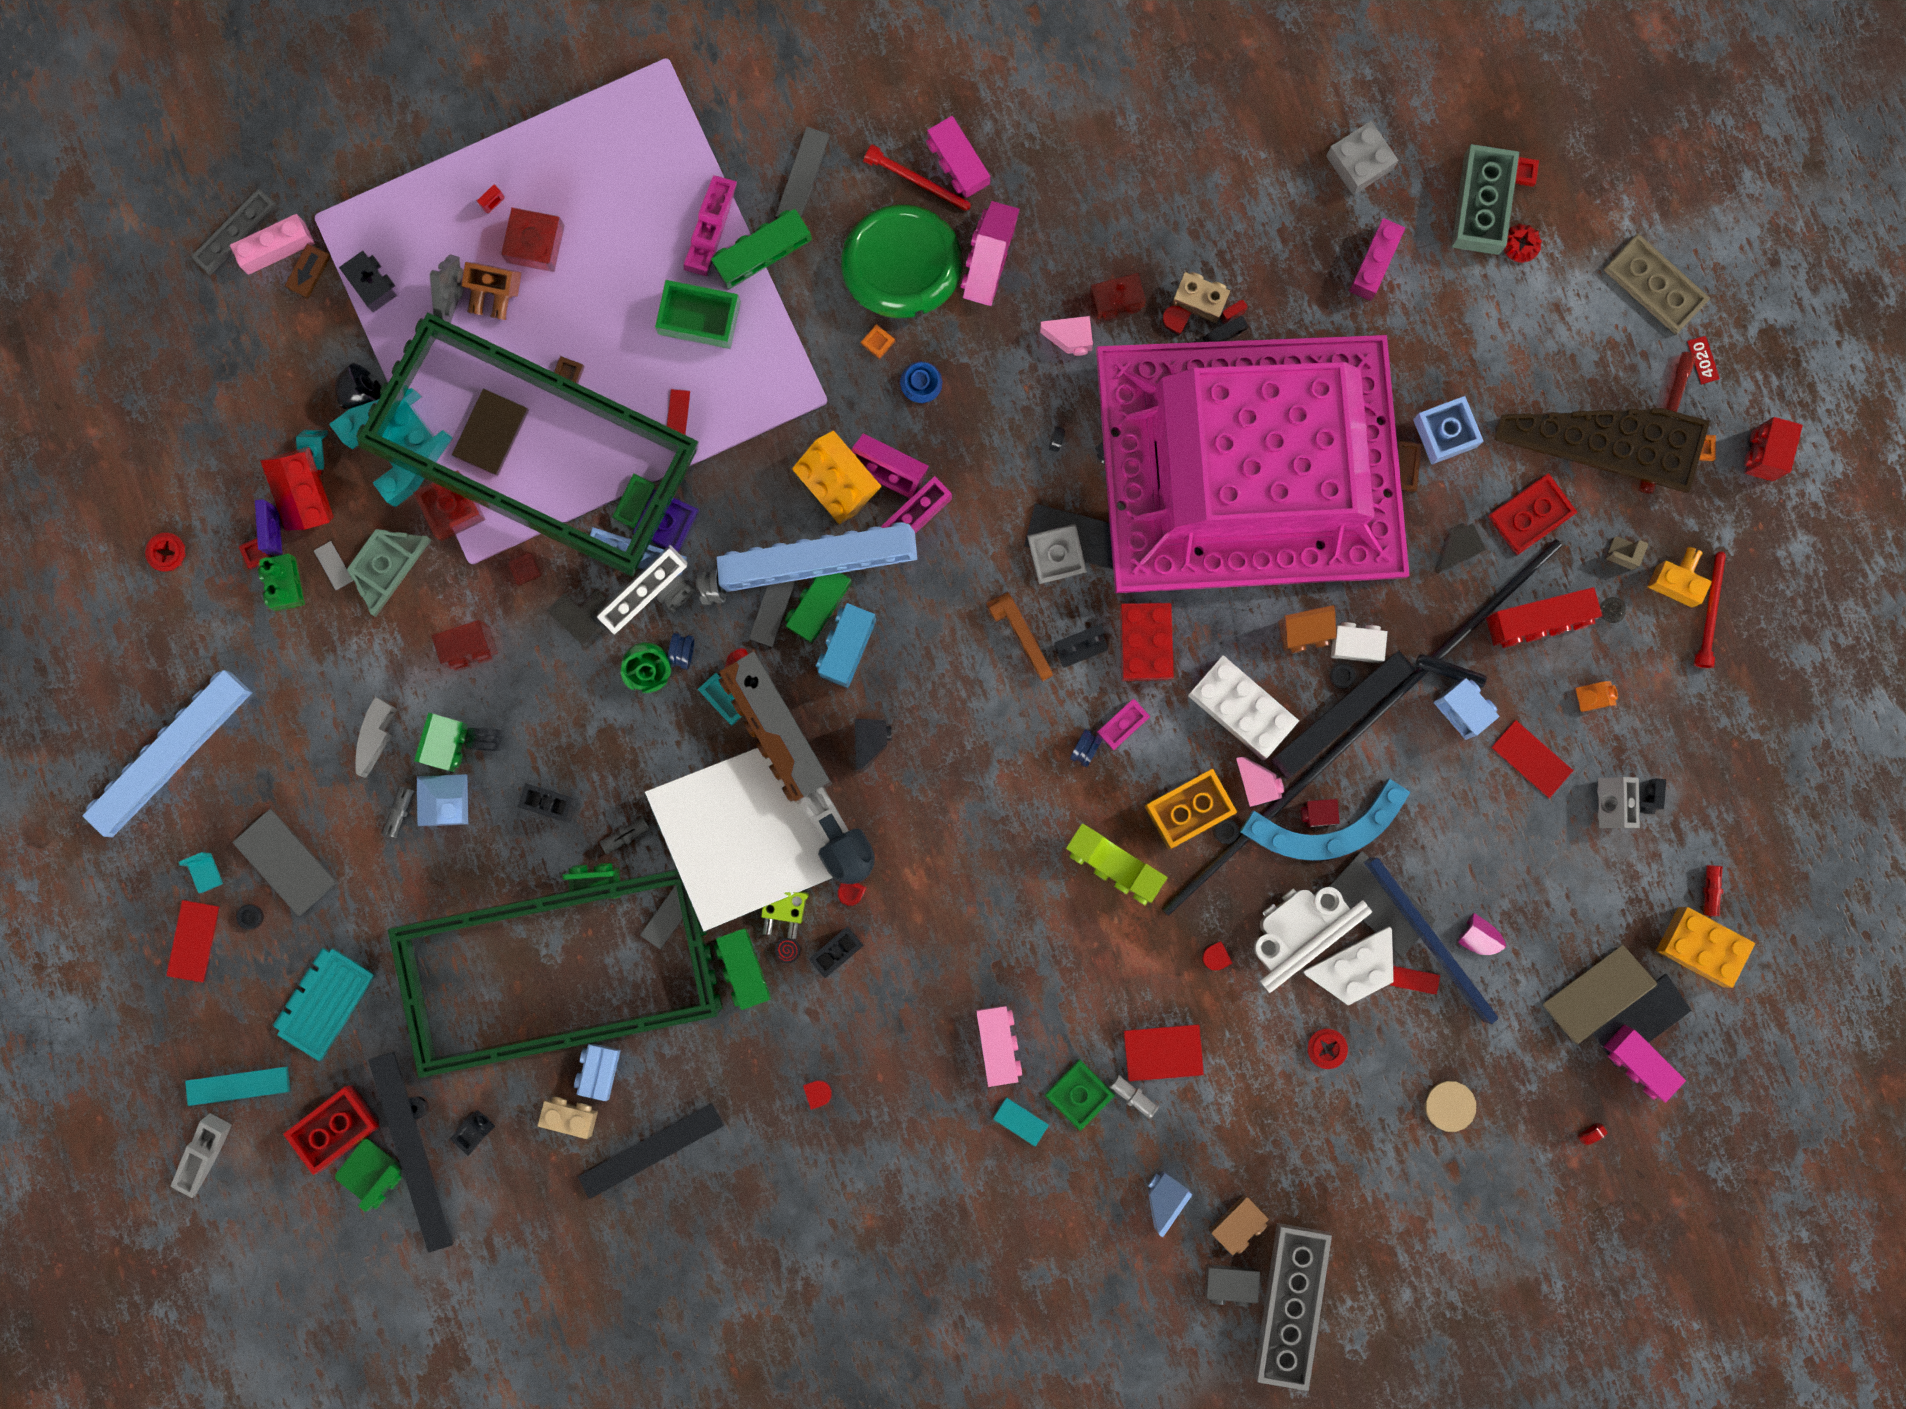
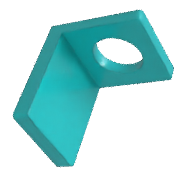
(313, 439)
(203, 871)

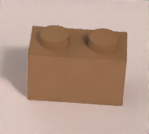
(1239, 1225)

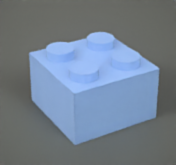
(1448, 430)
(1467, 708)

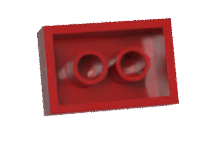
(1146, 642)
(332, 1129)

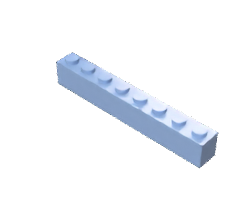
(817, 557)
(166, 753)

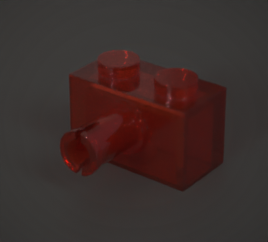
(1117, 296)

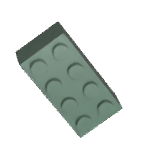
(1485, 199)

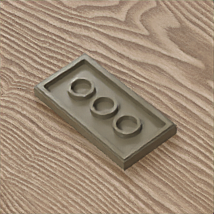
(1656, 284)
(1599, 994)

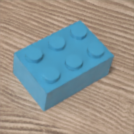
(846, 645)

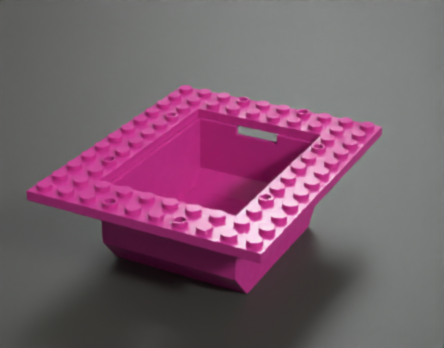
(1254, 463)

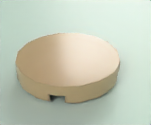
(1450, 1106)

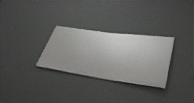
(333, 565)

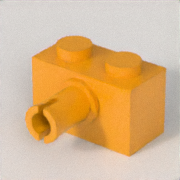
(1681, 581)

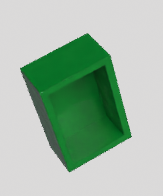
(698, 314)

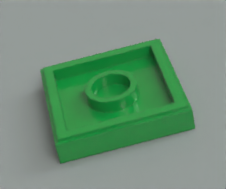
(1079, 1095)

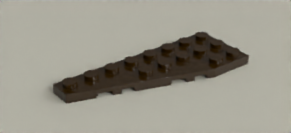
(1634, 443)

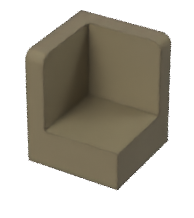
(1626, 553)

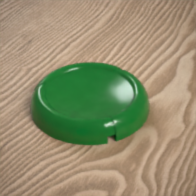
(901, 261)

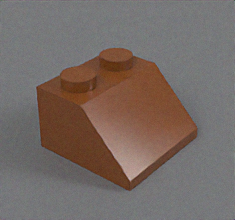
(1308, 628)

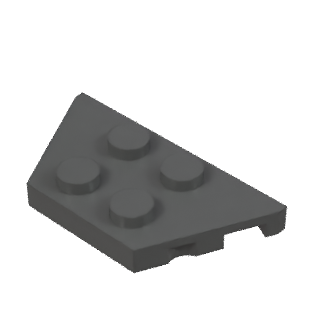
(446, 287)

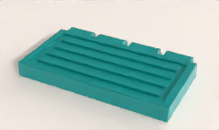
(325, 1004)

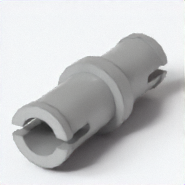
(1134, 1096)

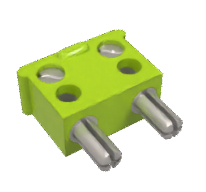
(783, 912)

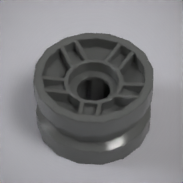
(709, 587)
(676, 594)

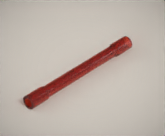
(1682, 374)

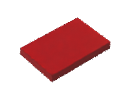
(1532, 514)
(1163, 1052)

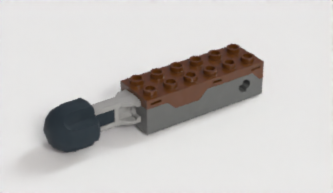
(845, 853)

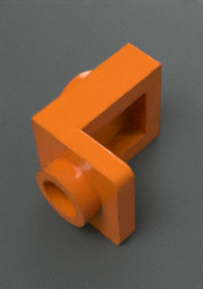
(1596, 696)

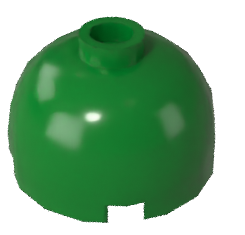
(645, 667)

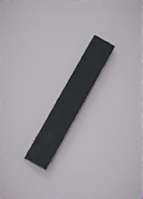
(651, 1151)

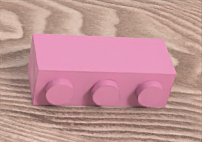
(272, 244)
(998, 1045)

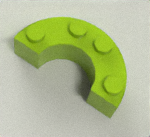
(1116, 864)

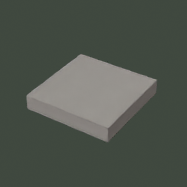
(1057, 553)

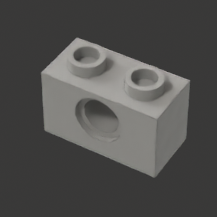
(1626, 794)

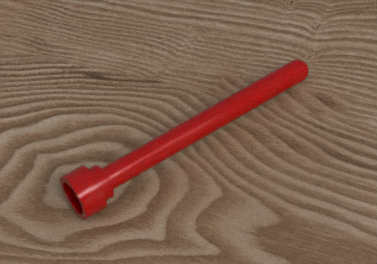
(876, 157)
(1705, 656)

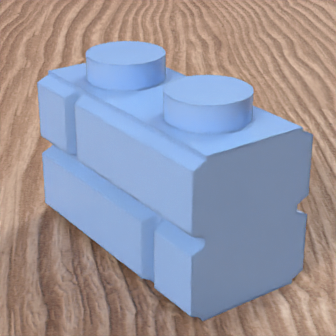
(597, 1071)

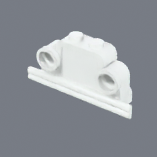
(1302, 930)

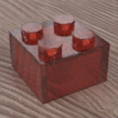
(532, 239)
(447, 511)
(465, 645)

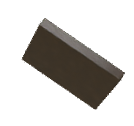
(490, 432)

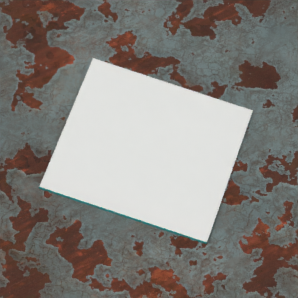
(737, 838)

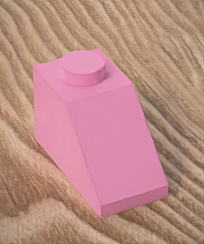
(1069, 334)
(1259, 782)

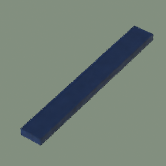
(1431, 940)

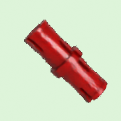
(1713, 890)

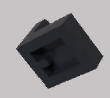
(1655, 796)
(472, 1132)

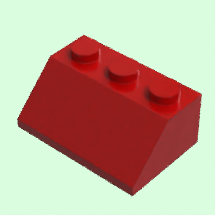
(297, 490)

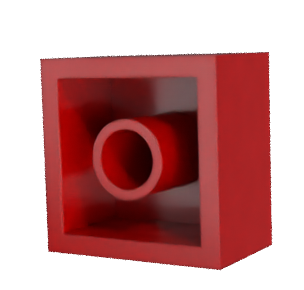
(1773, 449)

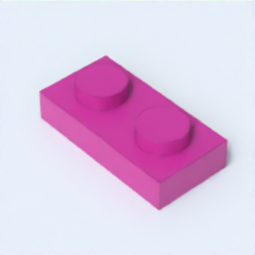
(1123, 724)

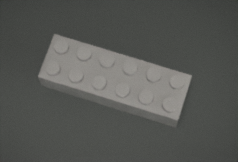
(1292, 1307)

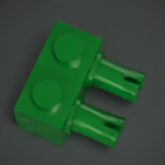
(281, 582)

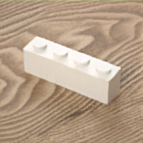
(642, 589)

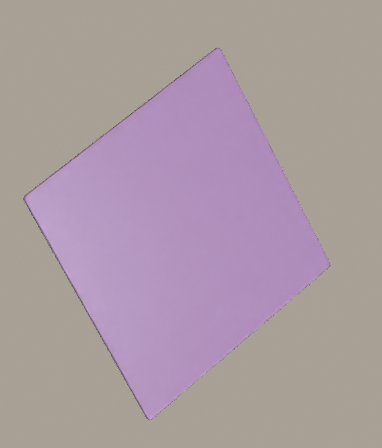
(628, 185)

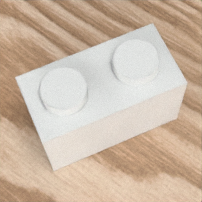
(1359, 643)

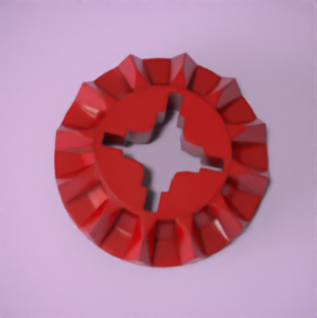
(1527, 253)
(160, 542)
(1339, 1049)

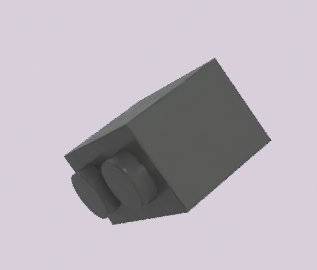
(1232, 1284)

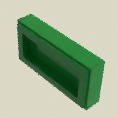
(633, 500)

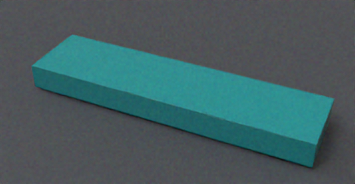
(237, 1086)

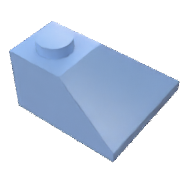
(442, 800)
(1166, 1201)

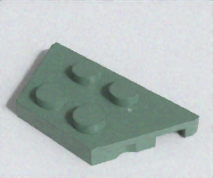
(384, 565)

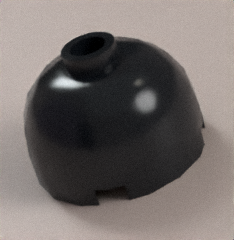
(355, 387)

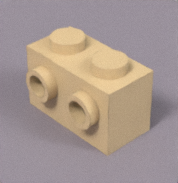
(1201, 296)
(568, 1118)

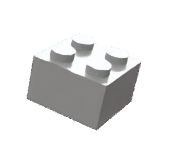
(1362, 158)

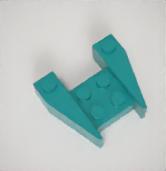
(405, 430)

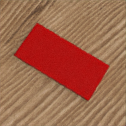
(1532, 759)
(192, 941)

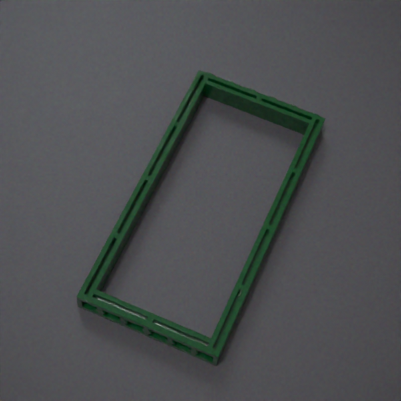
(403, 373)
(413, 1001)

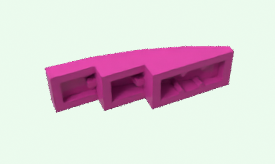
(710, 225)

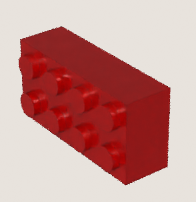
(1544, 616)

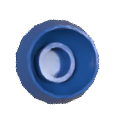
(921, 382)

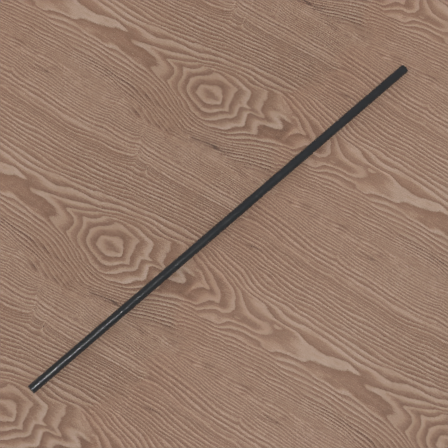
(1369, 720)

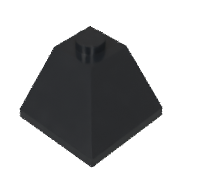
(870, 741)

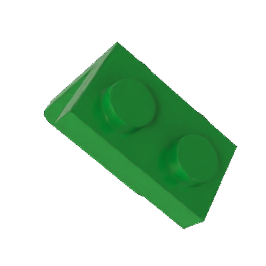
(580, 876)
(369, 1174)

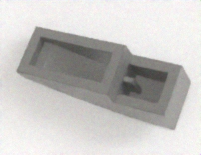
(373, 736)
(200, 1154)

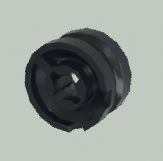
(484, 739)

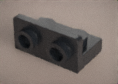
(1081, 646)

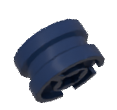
(681, 651)
(1086, 748)

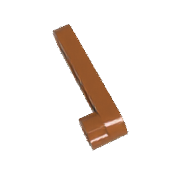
(1003, 607)

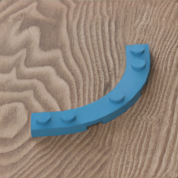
(1335, 843)

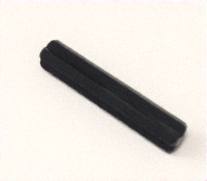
(1449, 670)

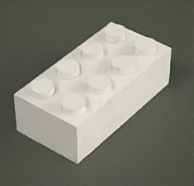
(1243, 708)

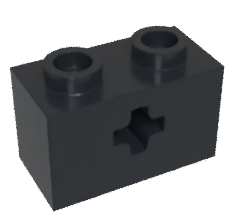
(357, 272)
(547, 803)
(836, 952)

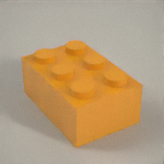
(836, 477)
(1190, 809)
(1705, 947)

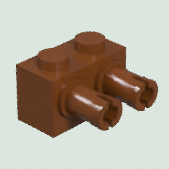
(486, 278)

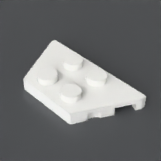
(1357, 969)

